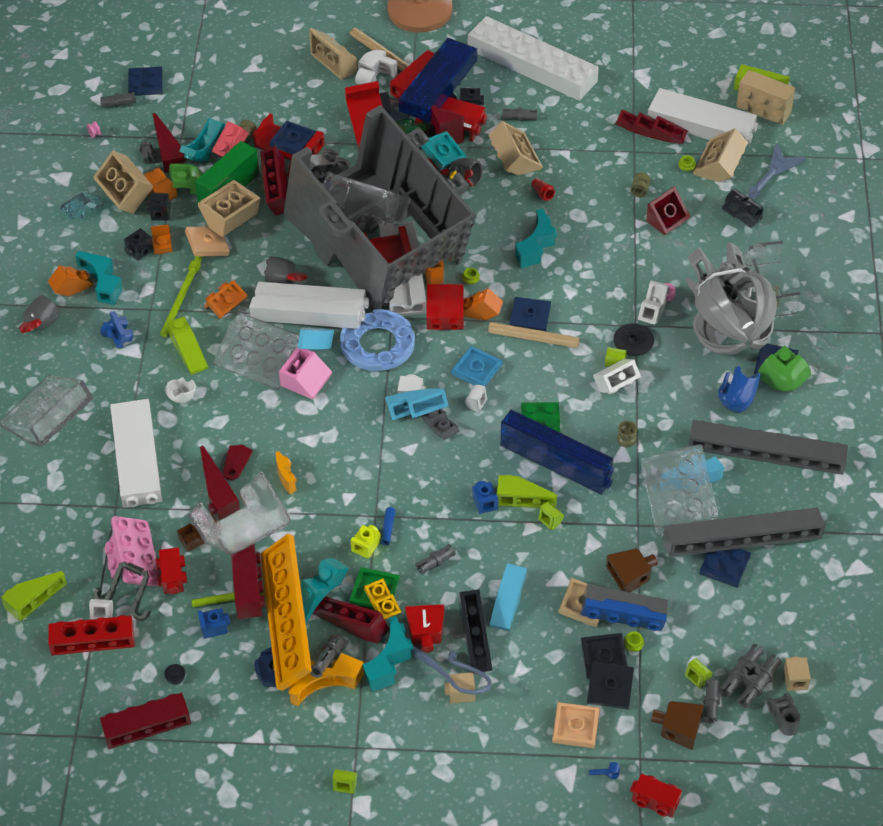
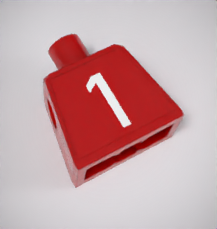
(425, 625)

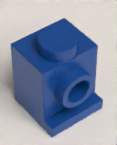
(482, 494)
(213, 622)

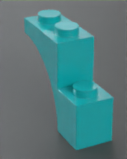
(203, 145)
(530, 250)
(101, 267)
(327, 577)
(381, 669)

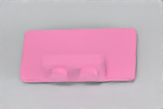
(132, 544)

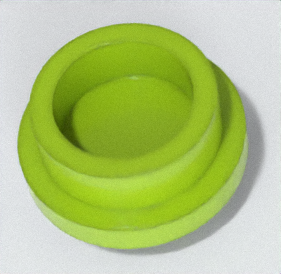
(687, 163)
(470, 276)
(633, 641)

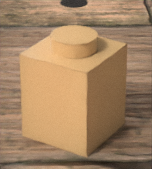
(796, 673)
(463, 680)

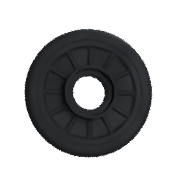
(642, 346)

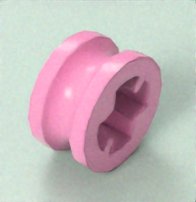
(93, 129)
(670, 296)

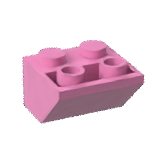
(304, 373)

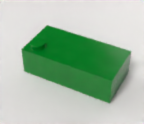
(237, 165)

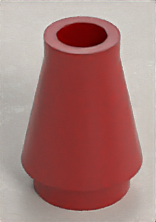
(544, 190)

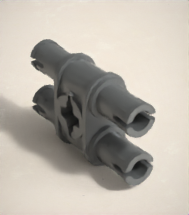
(756, 682)

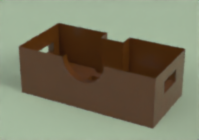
(191, 536)

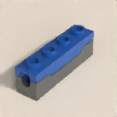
(624, 607)

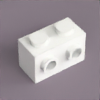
(616, 376)

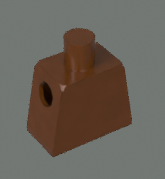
(630, 568)
(679, 722)

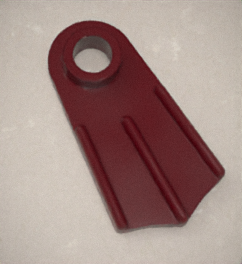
(236, 461)

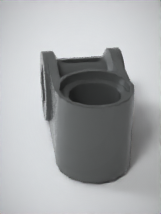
(784, 710)

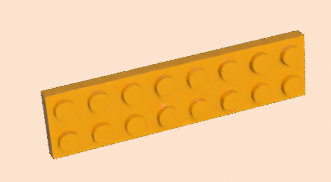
(285, 612)

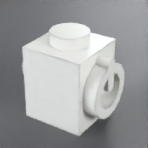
(410, 383)

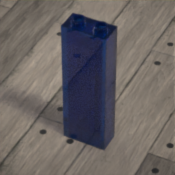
(438, 79)
(556, 452)

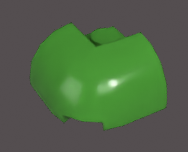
(184, 176)
(784, 370)

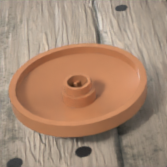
(419, 14)

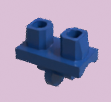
(115, 329)

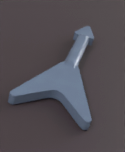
(778, 165)

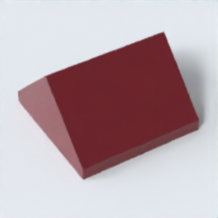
(448, 121)
(667, 211)

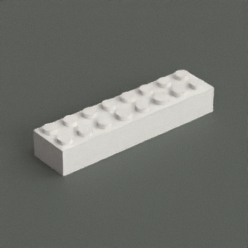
(533, 58)

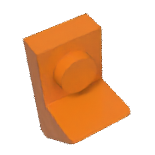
(161, 239)

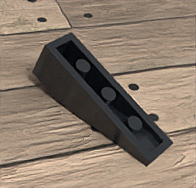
(475, 630)

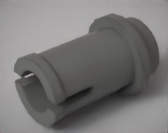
(146, 149)

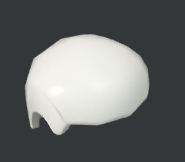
(180, 390)

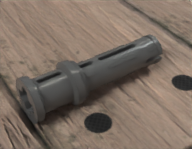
(330, 652)

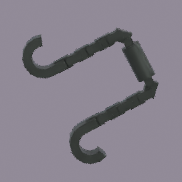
(137, 570)

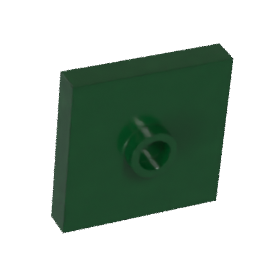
(409, 125)

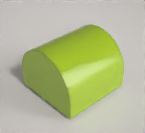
(614, 355)
(550, 516)
(698, 673)
(344, 781)

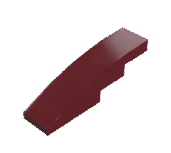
(653, 128)

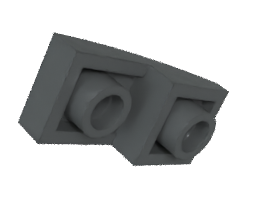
(440, 424)

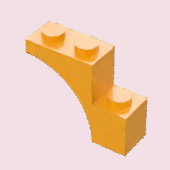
(343, 672)

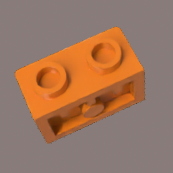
(226, 299)

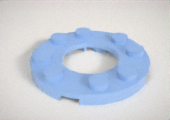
(384, 360)

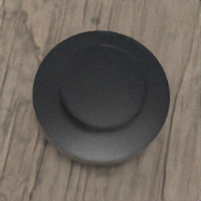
(175, 674)

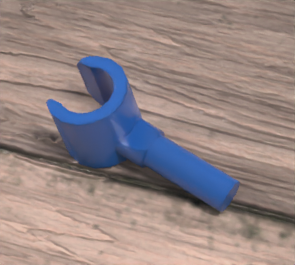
(612, 771)

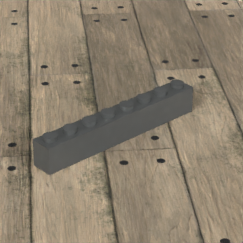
(769, 447)
(743, 532)

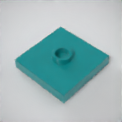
(443, 150)

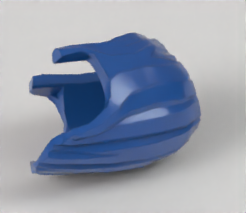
(740, 392)

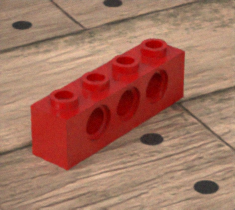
(82, 642)

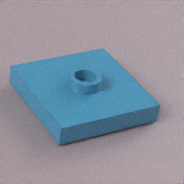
(476, 367)

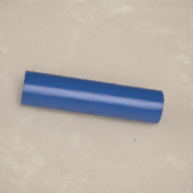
(387, 526)

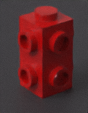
(171, 564)
(656, 795)

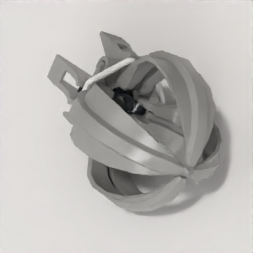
(717, 300)

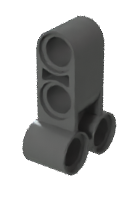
(327, 162)

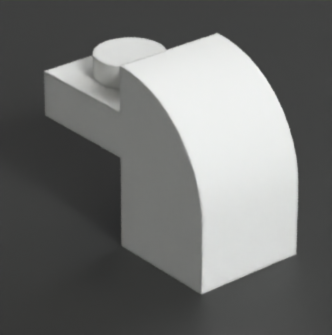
(378, 62)
(654, 304)

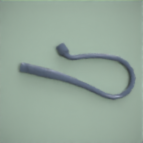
(451, 658)

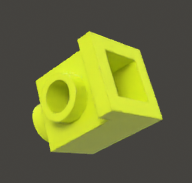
(365, 541)

